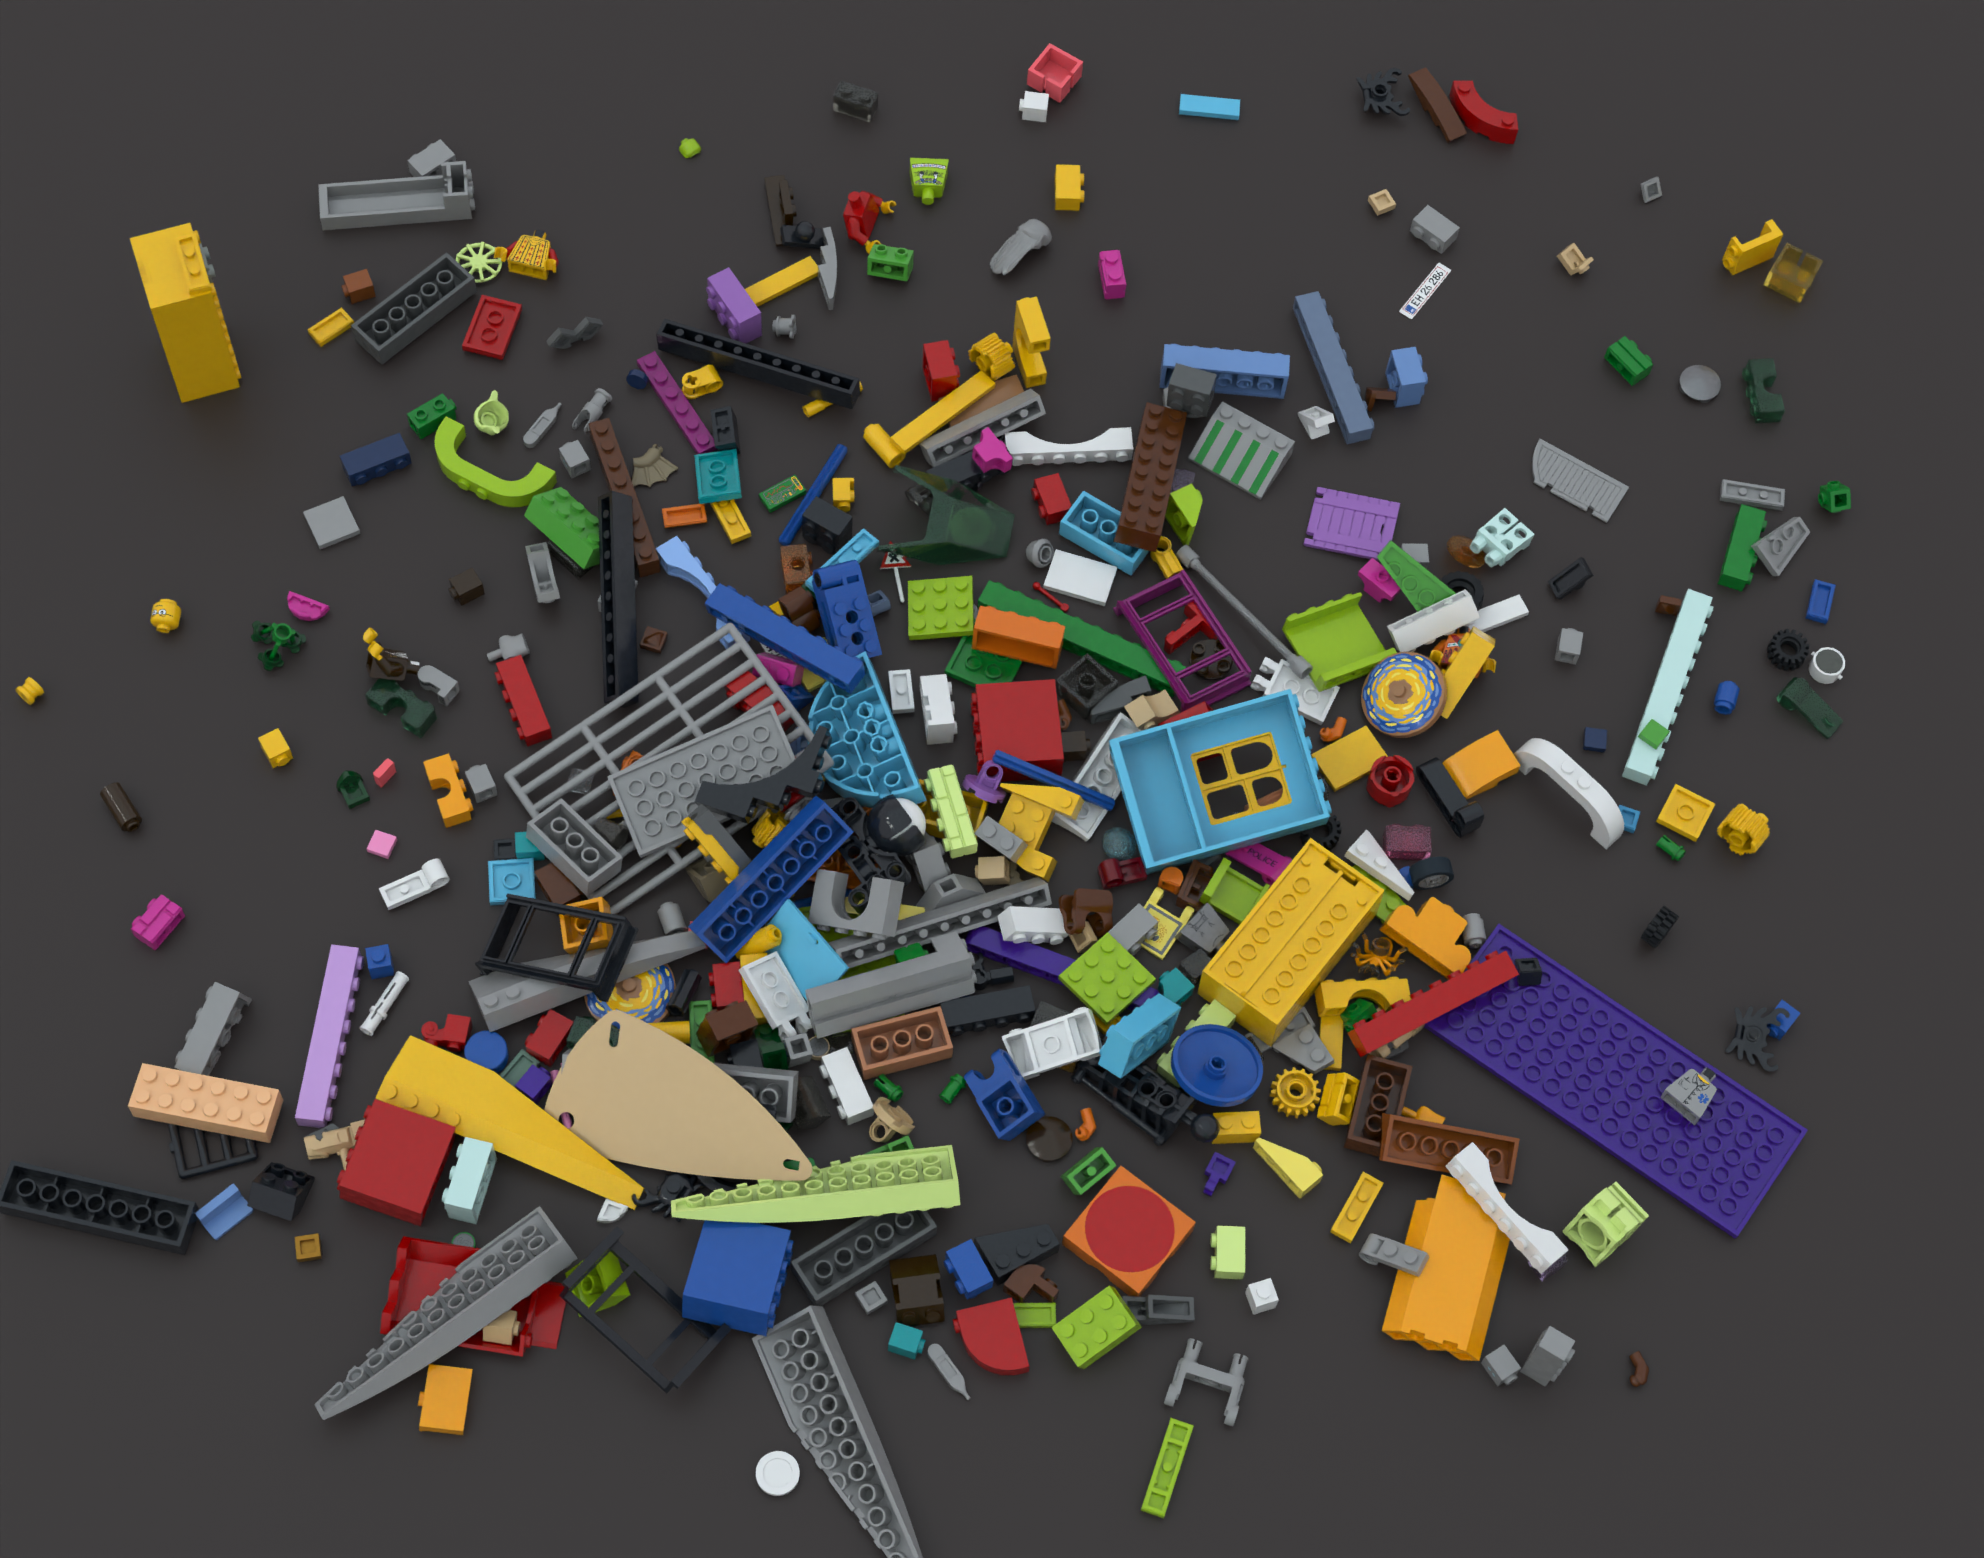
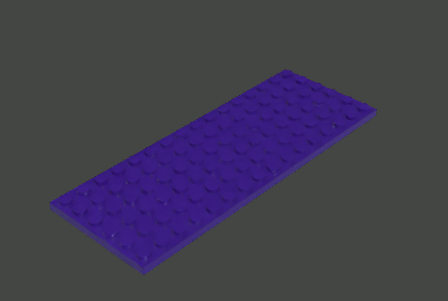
(1605, 1079)

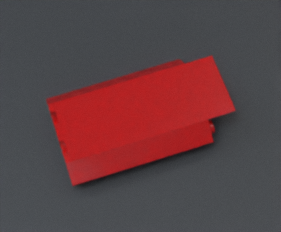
(426, 1263)

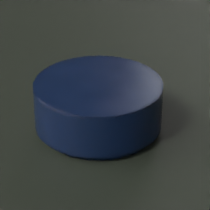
(637, 379)

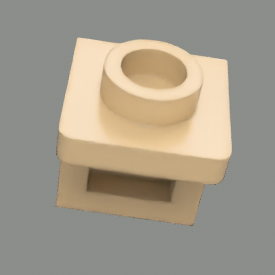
(1574, 260)

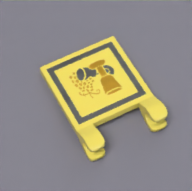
(1167, 925)

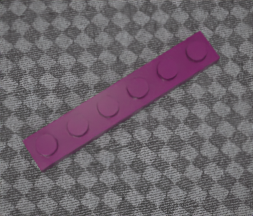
(676, 403)

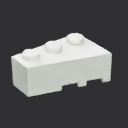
(937, 709)

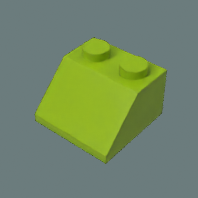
(1183, 512)
(598, 1281)

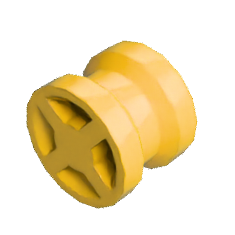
(29, 690)

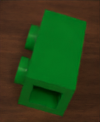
(429, 416)

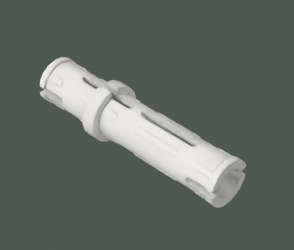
(379, 1011)

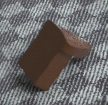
(1378, 393)

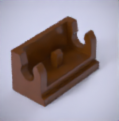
(1194, 885)

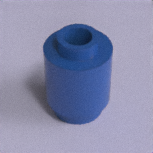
(1726, 697)

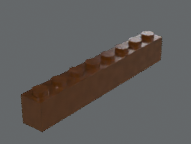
(619, 480)

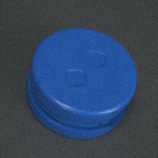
(487, 1050)

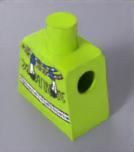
(928, 178)

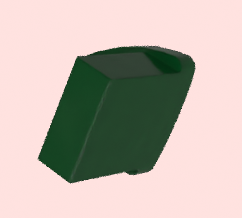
(352, 788)

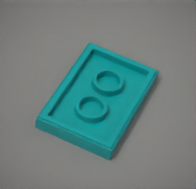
(718, 476)

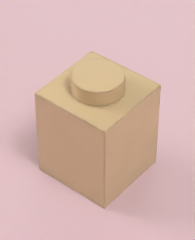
(993, 870)
(502, 1328)

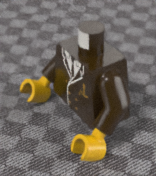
(386, 662)

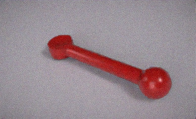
(1064, 607)

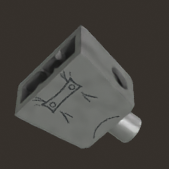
(1204, 931)

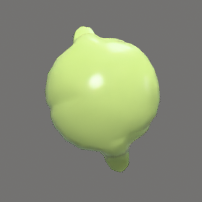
(491, 415)

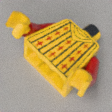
(530, 256)

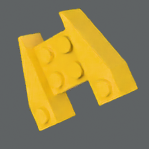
(1029, 817)

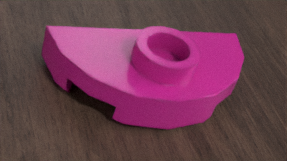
(306, 608)

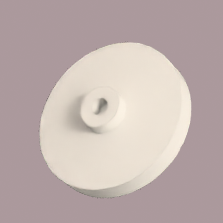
(777, 1473)

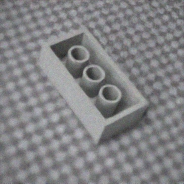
(574, 847)

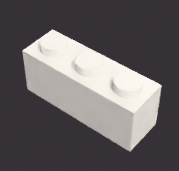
(1032, 925)
(846, 1086)

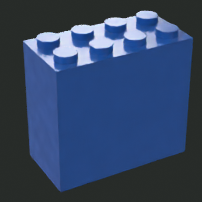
(738, 1275)

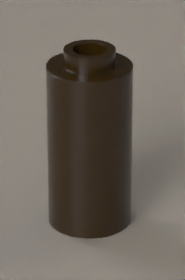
(121, 807)

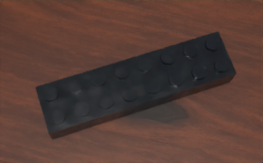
(98, 1207)

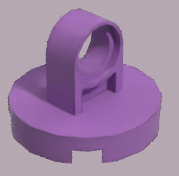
(984, 785)

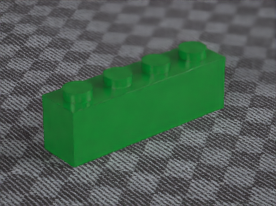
(1739, 553)

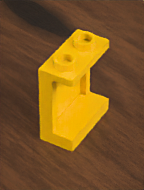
(1744, 256)

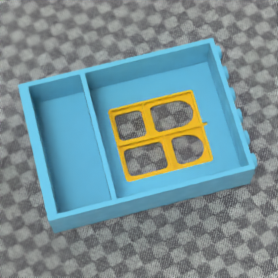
(1170, 800)

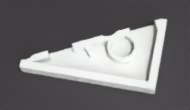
(1371, 858)

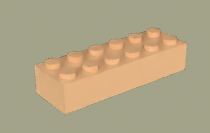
(205, 1103)

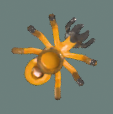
(1379, 954)

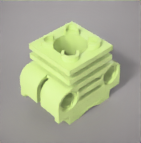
(1605, 1223)

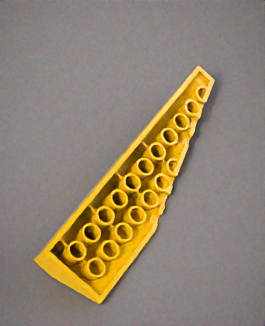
(494, 1111)

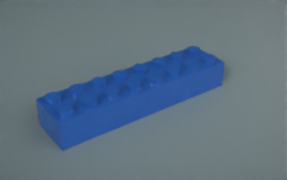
(771, 879)

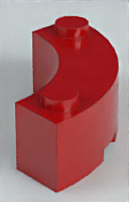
(1480, 116)

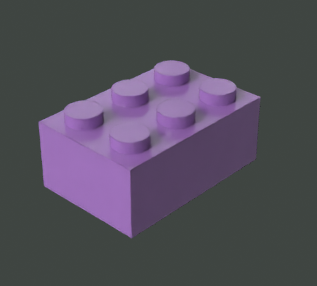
(734, 306)

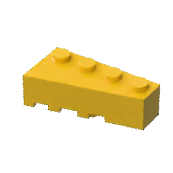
(1465, 665)

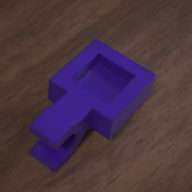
(1218, 1171)

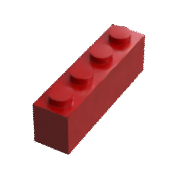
(523, 700)

